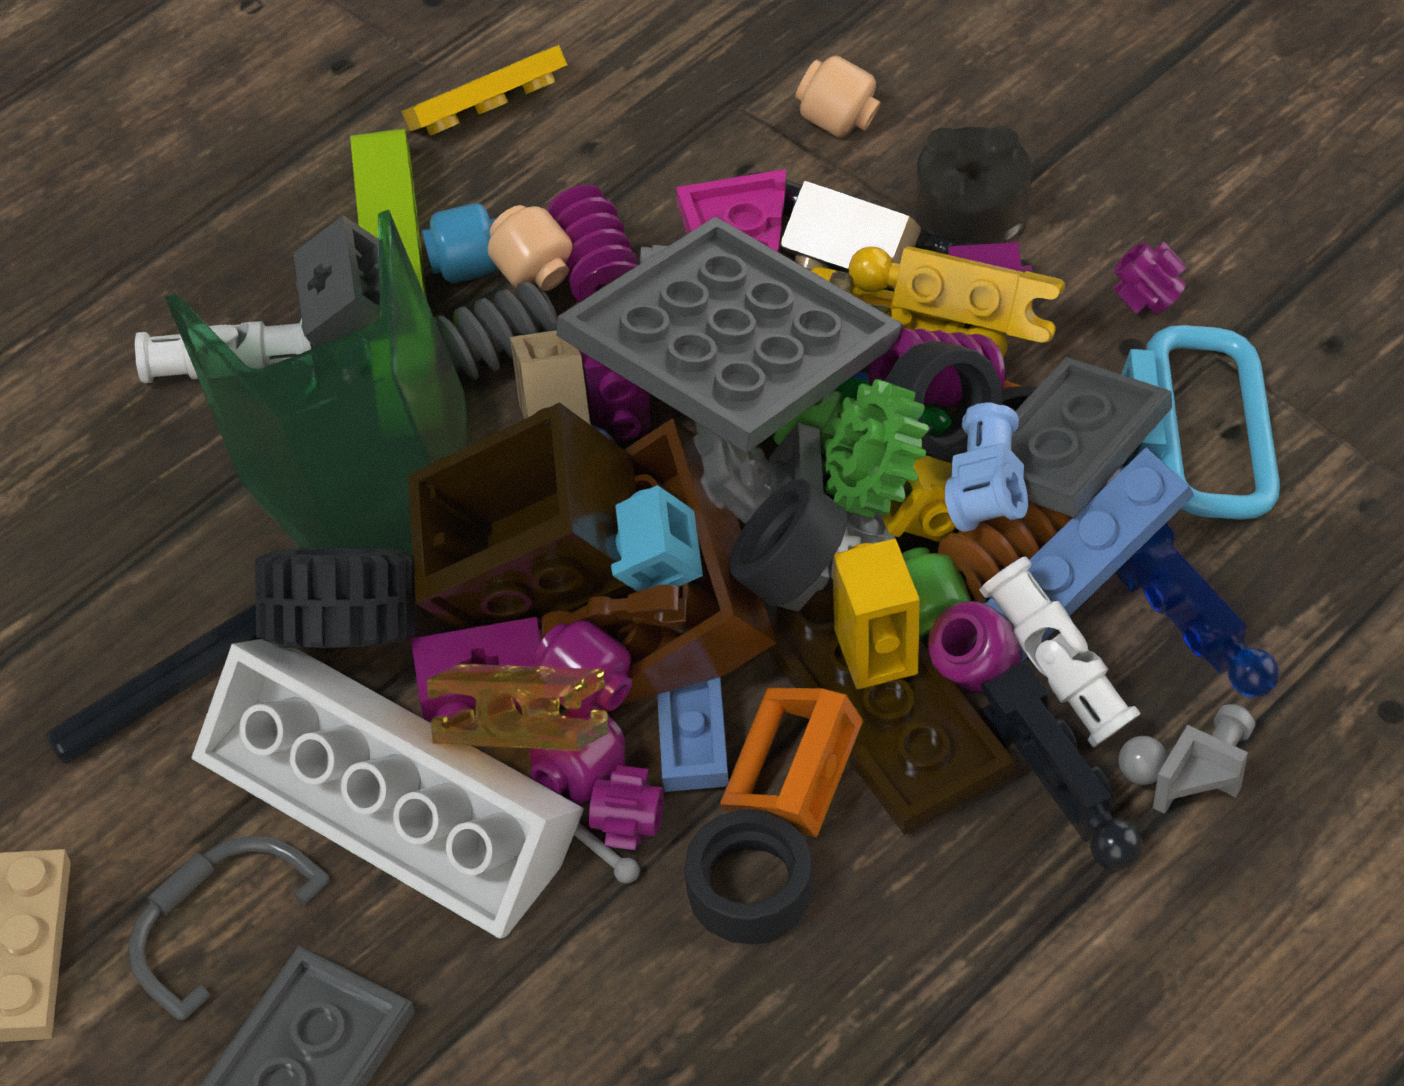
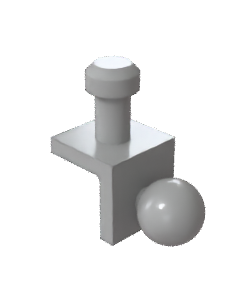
(1195, 763)

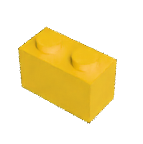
(876, 613)

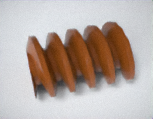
(1000, 543)

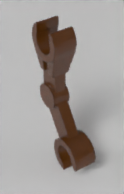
(652, 606)

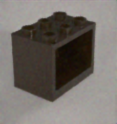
(520, 522)

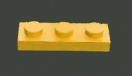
(486, 91)

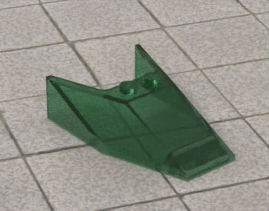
(343, 424)

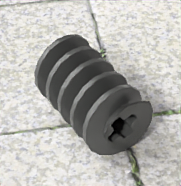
(490, 328)

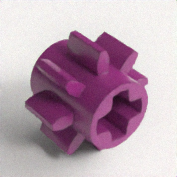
(1149, 277)
(626, 807)

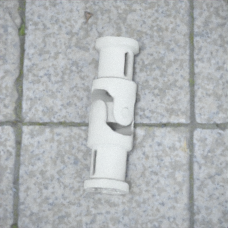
(251, 341)
(1071, 668)

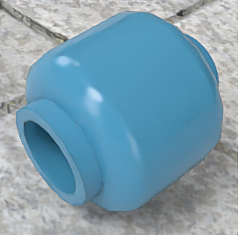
(459, 243)

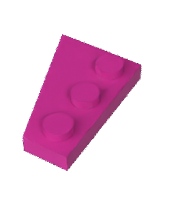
(745, 202)

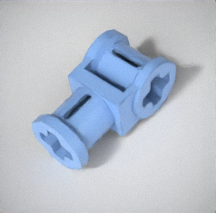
(988, 476)

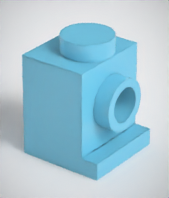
(656, 541)

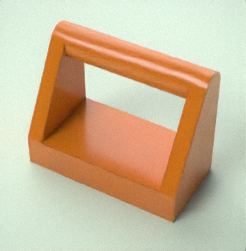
(817, 762)

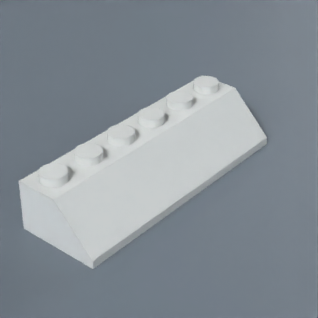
(381, 787)

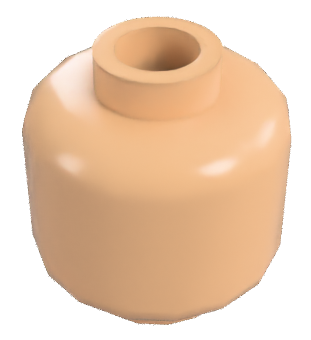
(837, 96)
(529, 247)

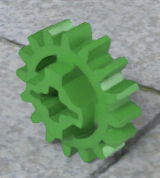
(874, 448)

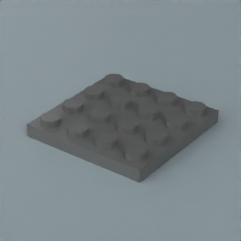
(729, 332)

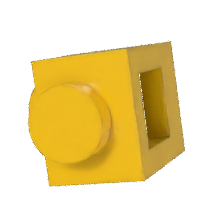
(925, 508)

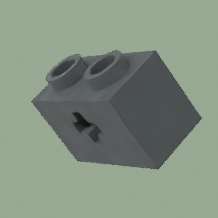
(338, 282)

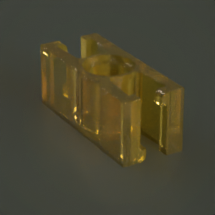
(538, 694)

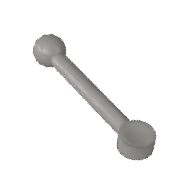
(625, 869)

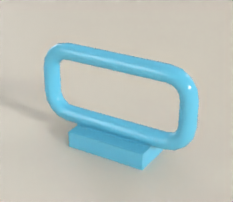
(1164, 442)

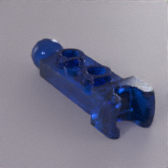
(1199, 613)

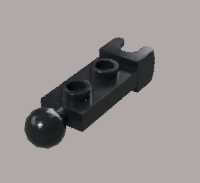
(1048, 745)

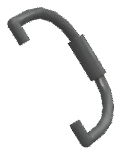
(182, 884)

